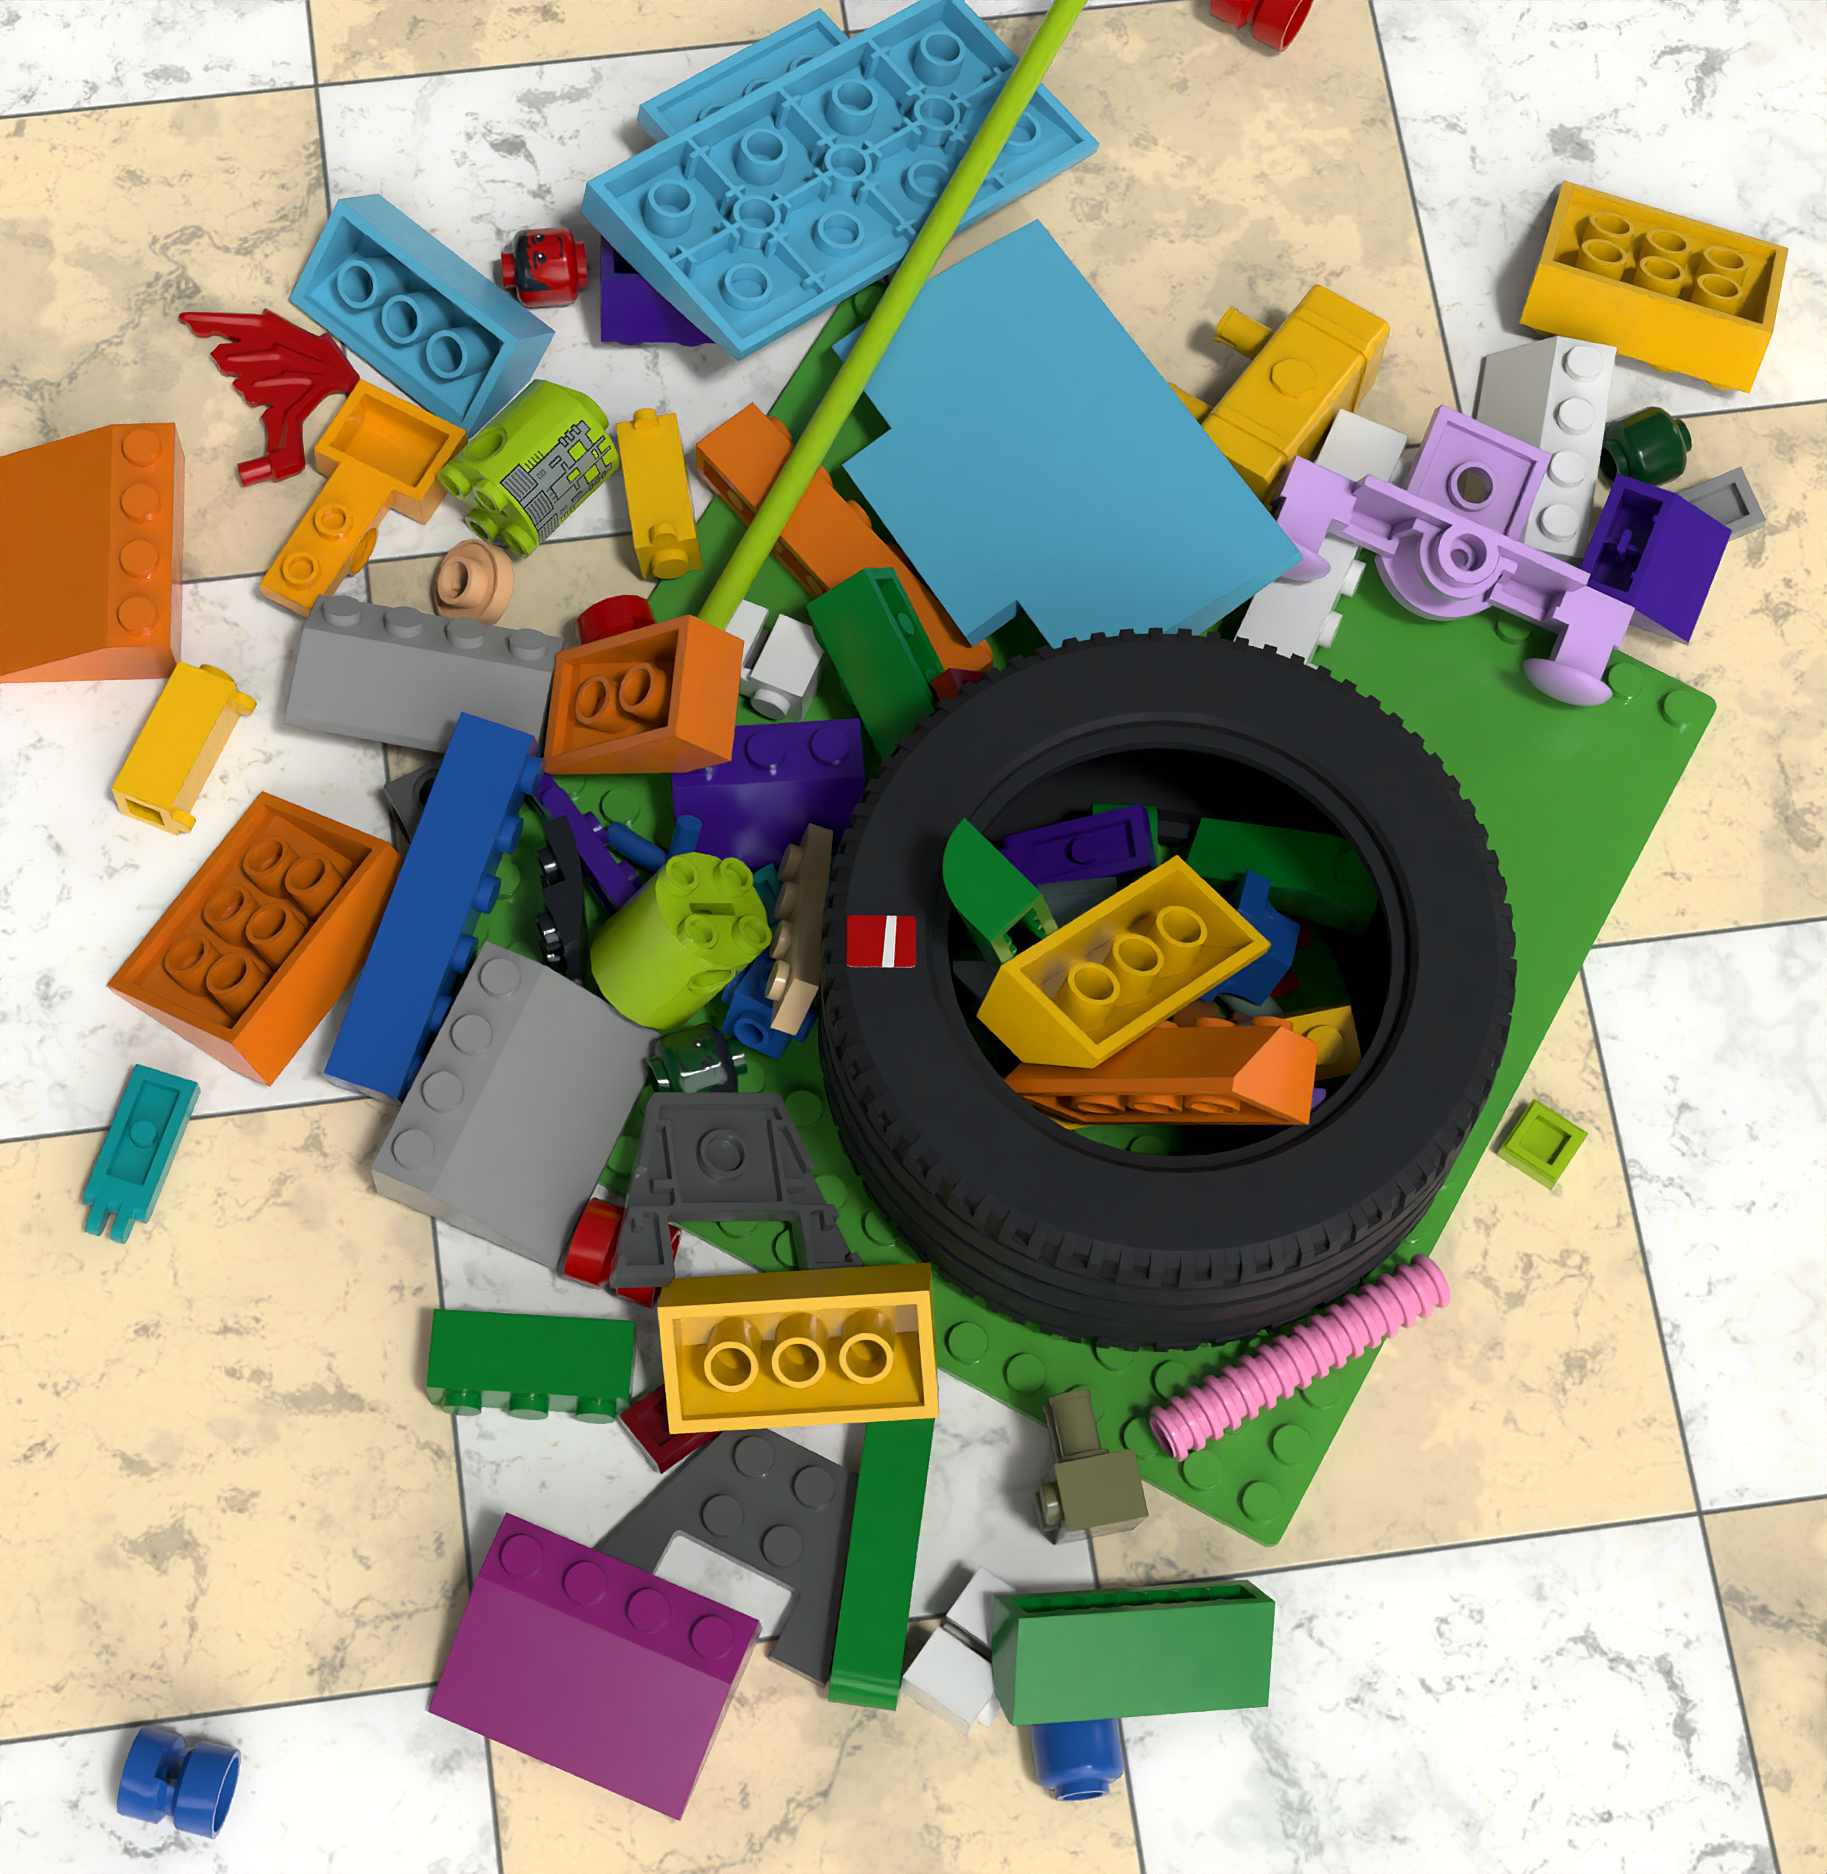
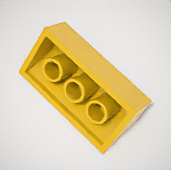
(1119, 969)
(799, 1348)

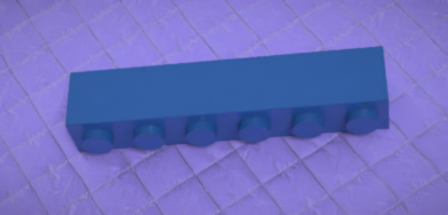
(436, 908)

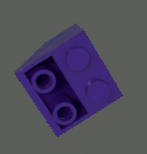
(1655, 556)

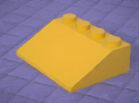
(1656, 287)

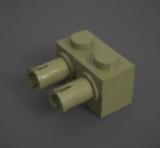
(1087, 1487)

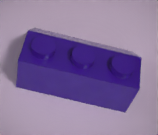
(774, 789)

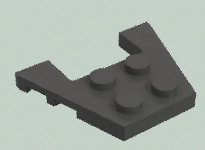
(721, 1162)
(770, 1513)

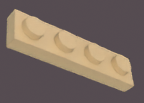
(798, 935)

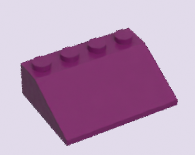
(594, 1666)

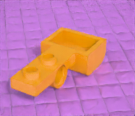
(377, 459)

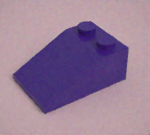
(635, 311)

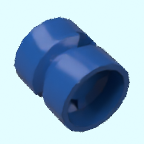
(203, 1785)

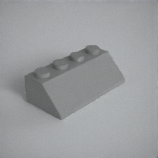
(412, 673)

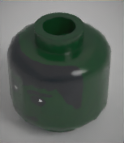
(696, 1061)

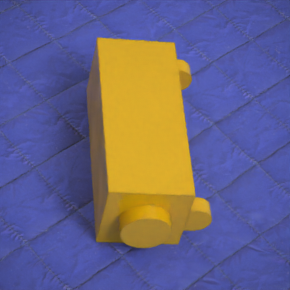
(659, 495)
(180, 747)

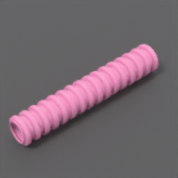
(1299, 1357)

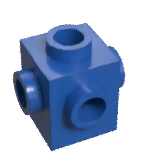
(751, 1012)

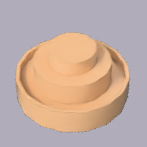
(474, 582)

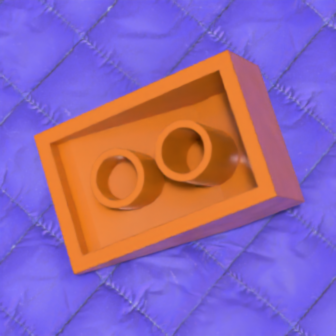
(645, 701)

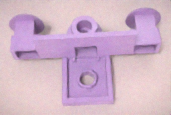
(1458, 555)

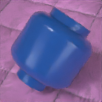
(1077, 1757)

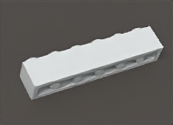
(1302, 613)

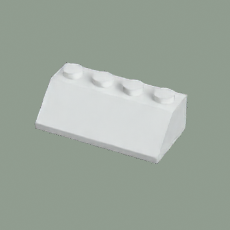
(1557, 401)

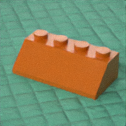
(1185, 1078)

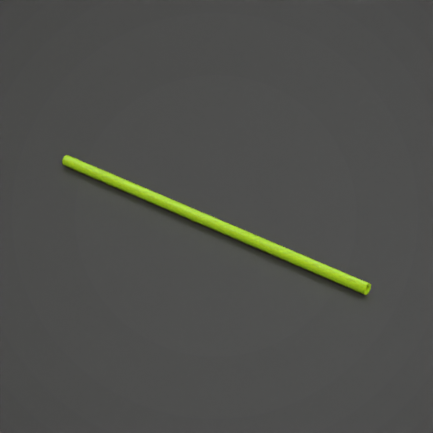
(888, 315)

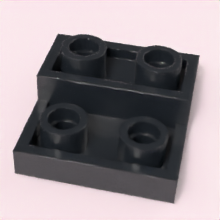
(564, 916)

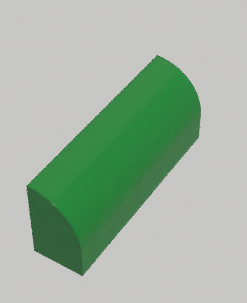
(993, 897)
(1132, 1651)

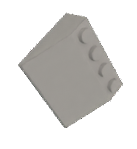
(516, 1107)

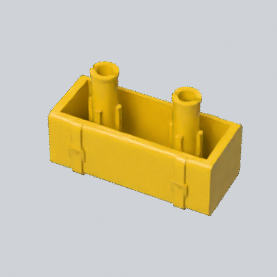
(1293, 387)

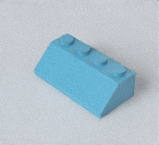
(419, 313)

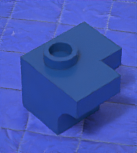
(1262, 975)

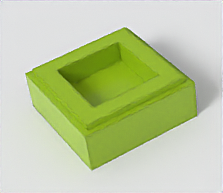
(1542, 1144)

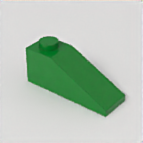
(1308, 871)

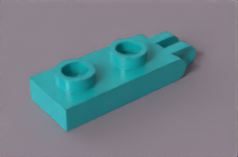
(139, 1150)

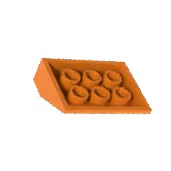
(93, 556)
(264, 936)

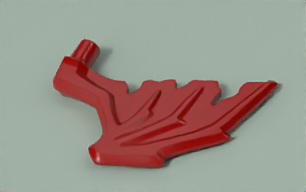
(278, 369)

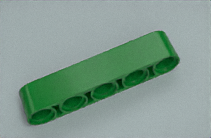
(881, 1563)

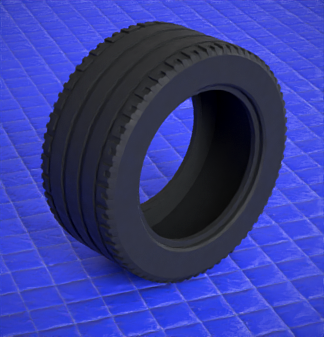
(1125, 1238)

